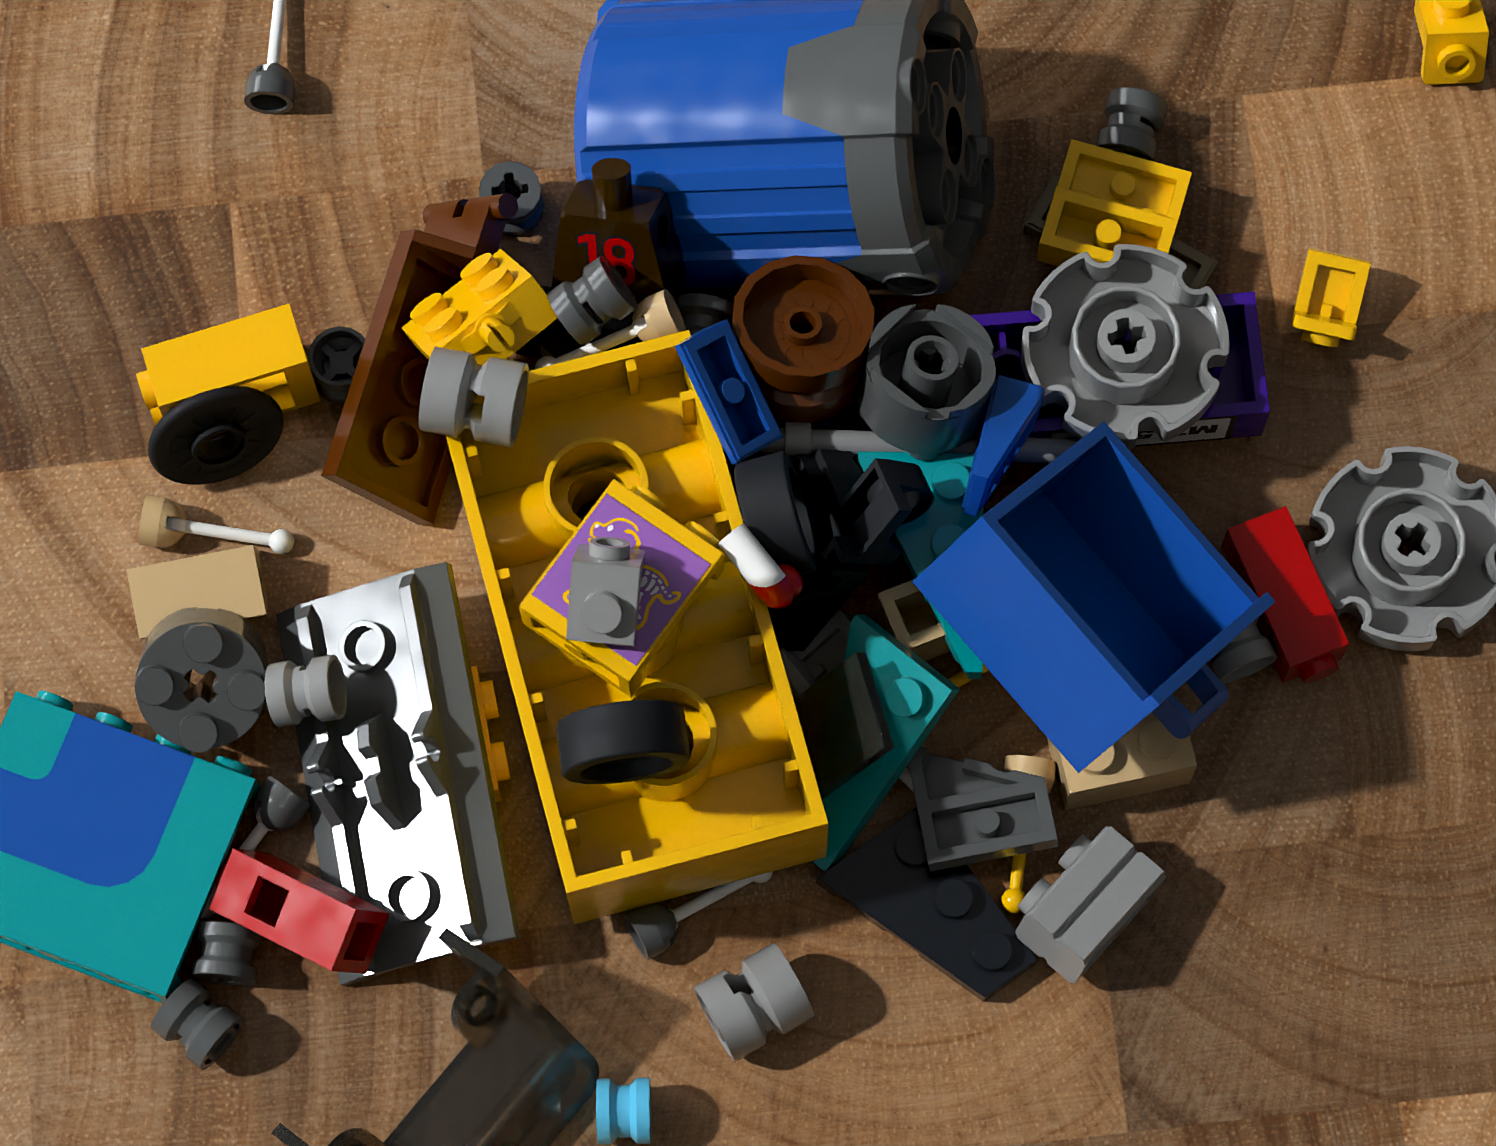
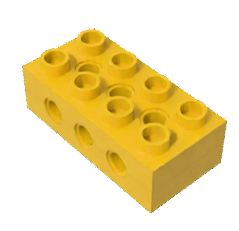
(749, 785)

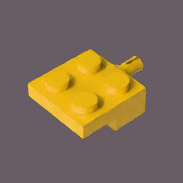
(1111, 201)
(485, 313)

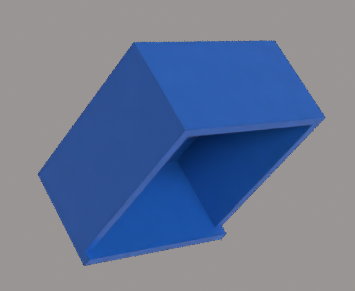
(1093, 599)

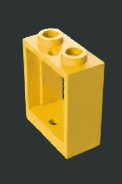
(250, 352)

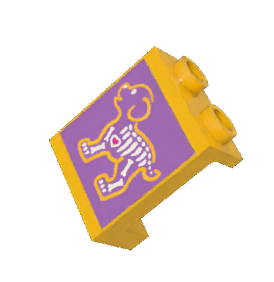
(674, 573)

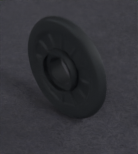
(178, 444)

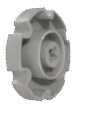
(1148, 305)
(1374, 512)

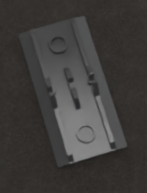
(405, 775)

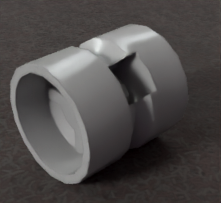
(450, 393)
(754, 1002)

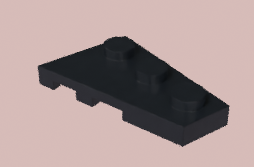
(935, 913)

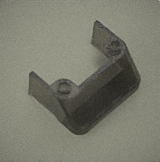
(508, 1084)

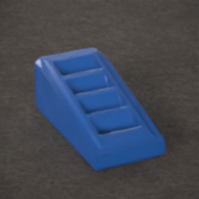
(1004, 430)

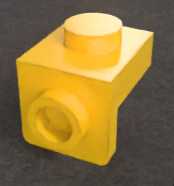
(1452, 40)
(1329, 297)

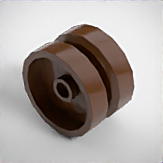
(804, 335)

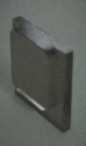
(843, 723)

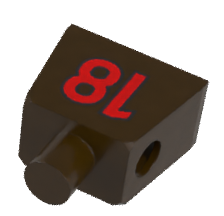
(624, 225)

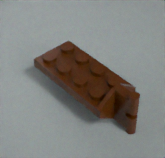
(378, 435)

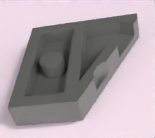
(978, 812)

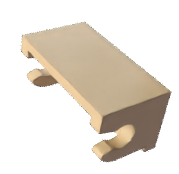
(212, 581)

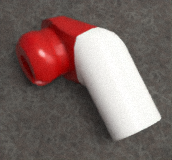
(771, 582)

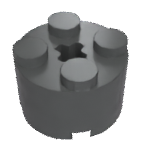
(926, 379)
(201, 714)

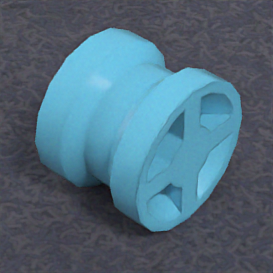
(623, 1111)

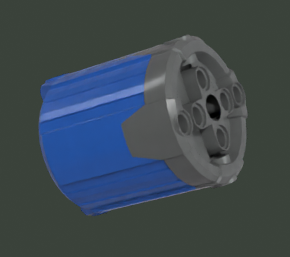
(798, 133)

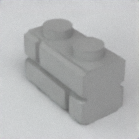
(1089, 902)

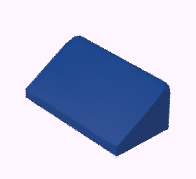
(728, 391)

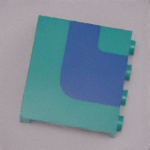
(109, 842)

